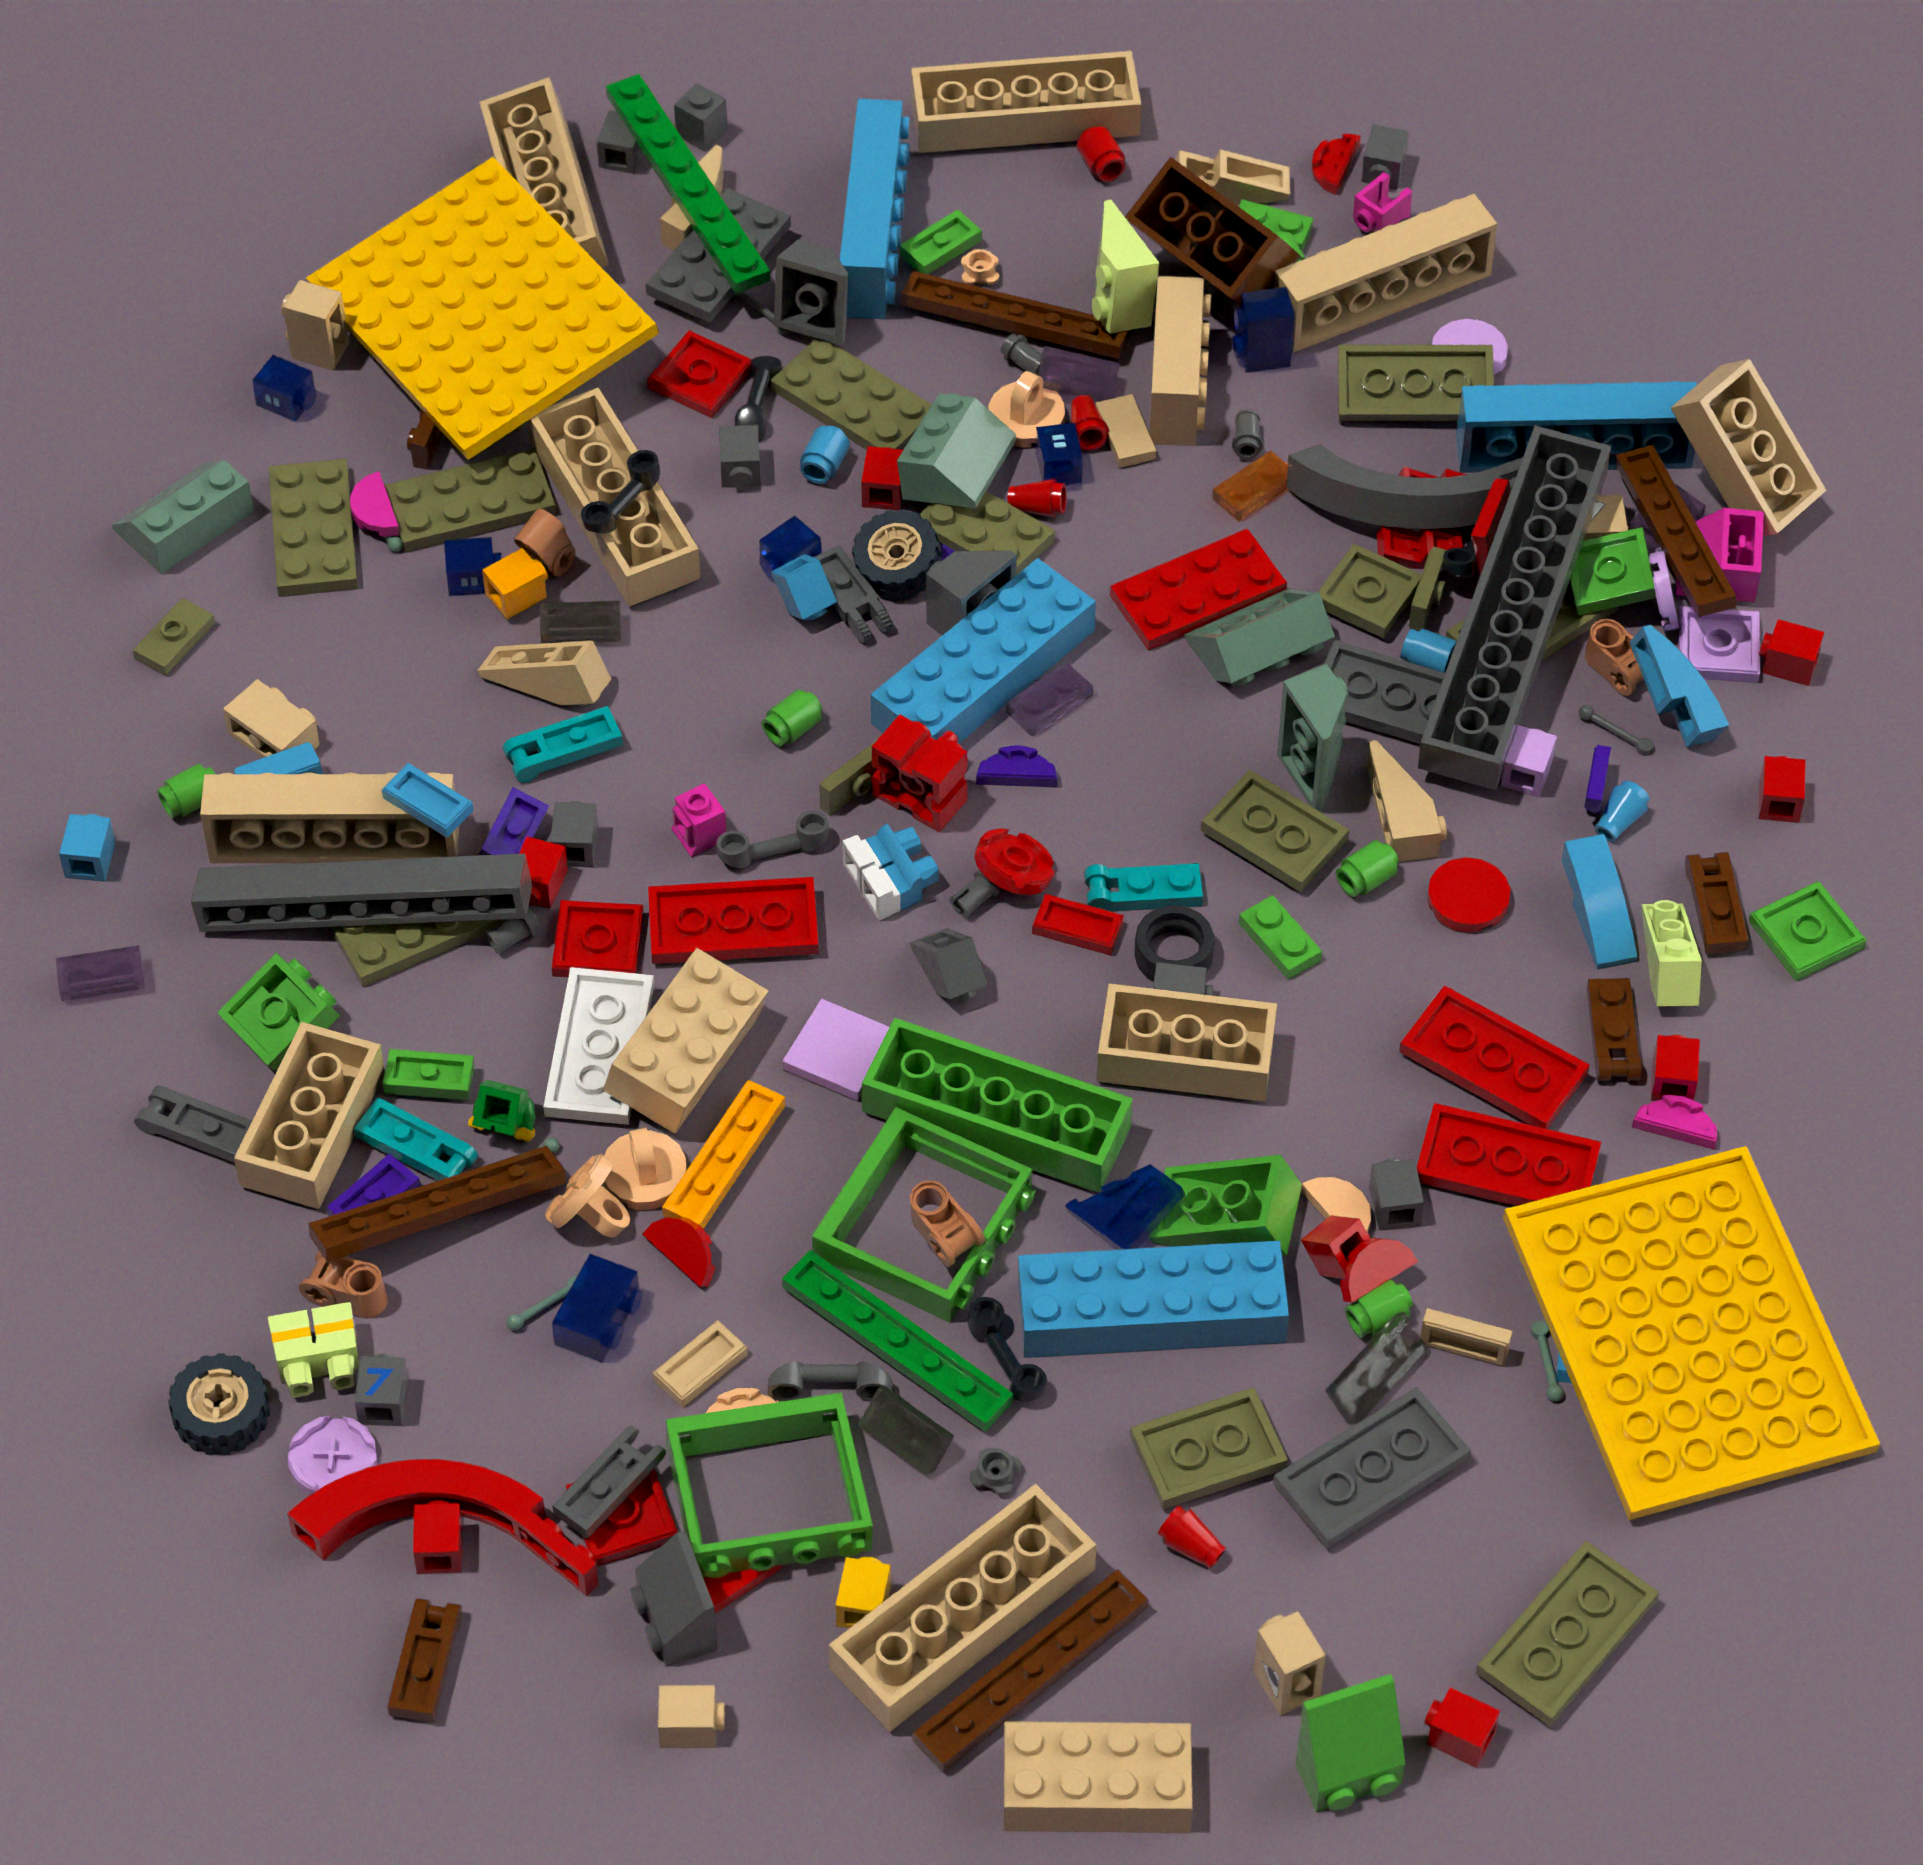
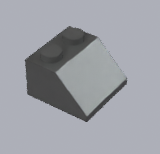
(811, 292)
(964, 583)
(675, 1602)

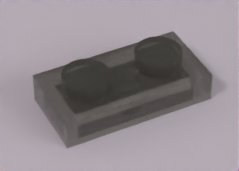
(580, 622)
(906, 1430)

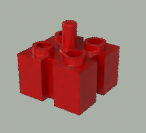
(920, 772)

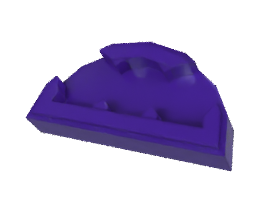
(1017, 767)
(1597, 778)

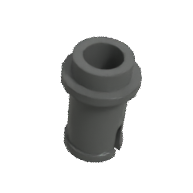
(1018, 351)
(1247, 440)
(973, 895)
(512, 932)

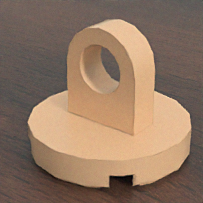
(1027, 406)
(644, 1168)
(590, 1200)

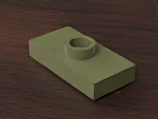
(1429, 590)
(174, 636)
(847, 782)

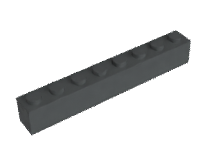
(362, 892)

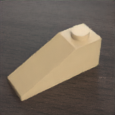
(552, 671)
(1403, 808)

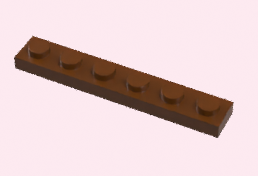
(1011, 314)
(1676, 531)
(436, 1203)
(1029, 1670)

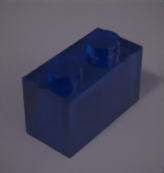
(1264, 330)
(596, 1308)

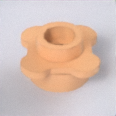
(980, 267)

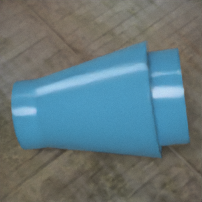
(1623, 808)

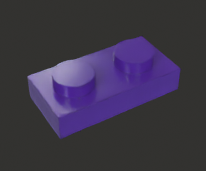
(516, 820)
(382, 1181)

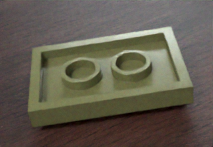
(990, 527)
(1275, 830)
(1208, 1448)

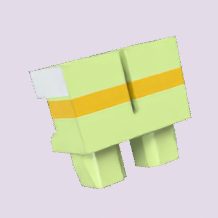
(331, 1354)

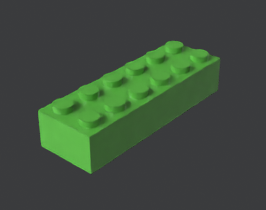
(999, 1103)

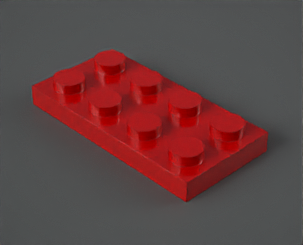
(1197, 588)
(733, 919)
(1494, 1058)
(1503, 1157)

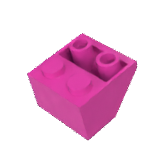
(1737, 545)

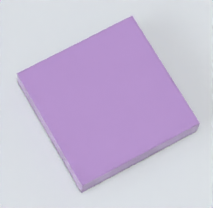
(1721, 644)
(835, 1049)

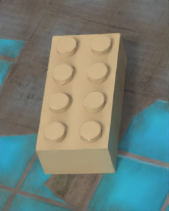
(1179, 361)
(1748, 445)
(685, 1040)
(1186, 1042)
(309, 1115)
(1097, 1777)

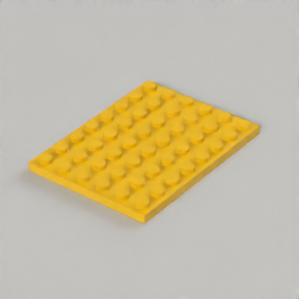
(483, 307)
(1689, 1332)

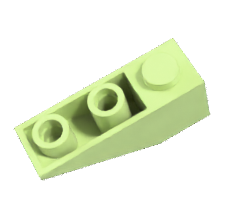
(1671, 954)

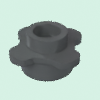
(995, 1459)

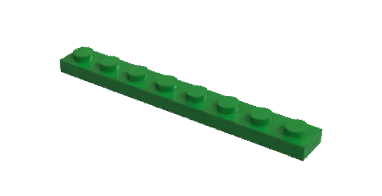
(688, 184)

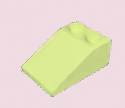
(1123, 275)

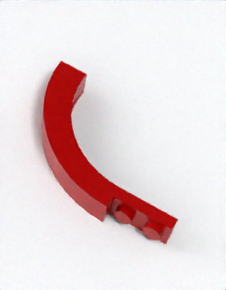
(393, 1488)

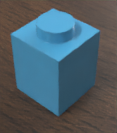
(804, 587)
(87, 847)

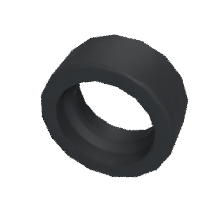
(1173, 919)

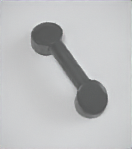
(810, 834)
(788, 1380)

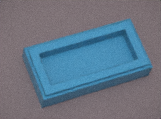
(427, 800)

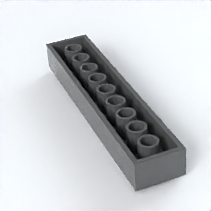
(1514, 608)

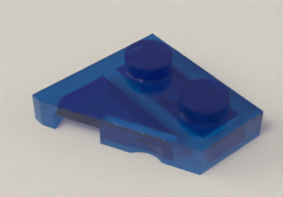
(1129, 1207)

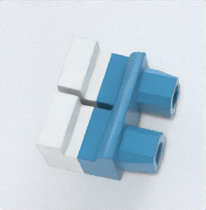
(886, 872)

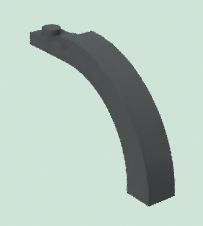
(1388, 498)

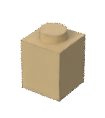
(689, 1716)

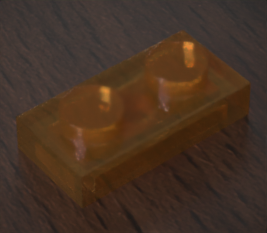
(1252, 486)

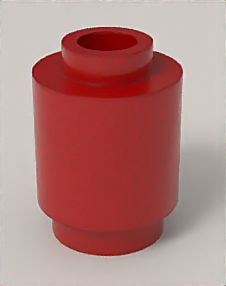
(1101, 153)

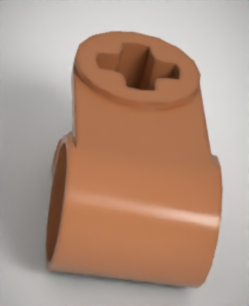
(547, 541)
(1612, 656)
(946, 1229)
(342, 1281)

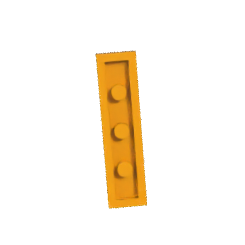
(725, 1154)

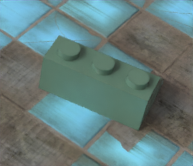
(954, 453)
(187, 514)
(1262, 636)
(1312, 731)

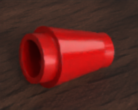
(1089, 423)
(1039, 498)
(1191, 1537)

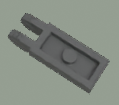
(853, 594)

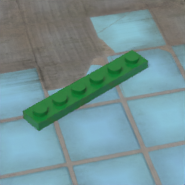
(897, 1340)

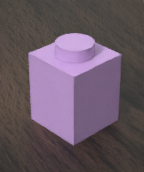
(1528, 761)

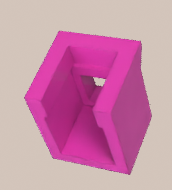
(1376, 210)
(698, 819)

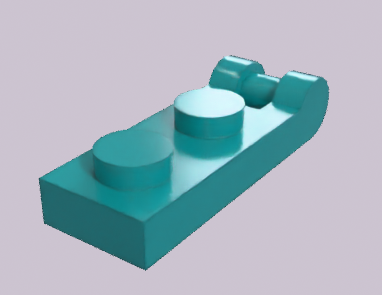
(562, 743)
(1144, 887)
(413, 1141)

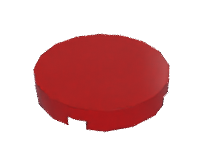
(1014, 862)
(1468, 894)

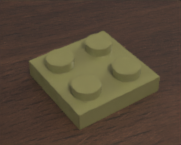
(1369, 590)

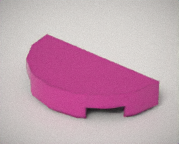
(372, 506)
(1677, 1119)

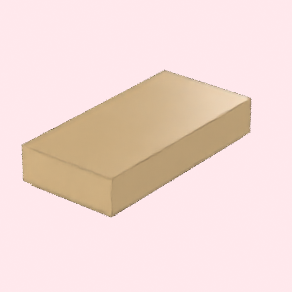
(1127, 431)
(1466, 1337)
(700, 1363)

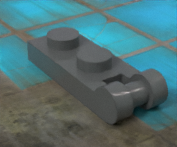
(193, 1122)

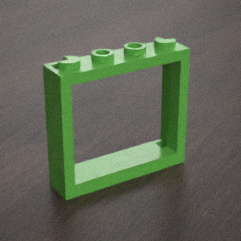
(953, 1151)
(762, 1426)

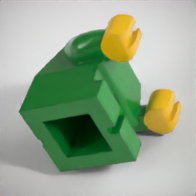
(504, 1108)

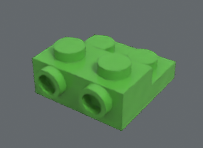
(274, 1005)

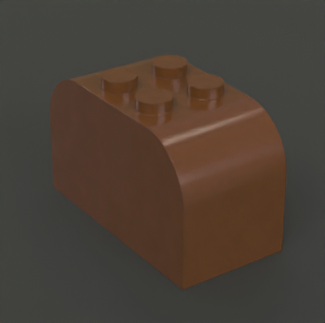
(1209, 233)

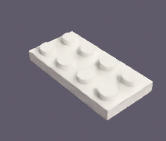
(595, 1024)

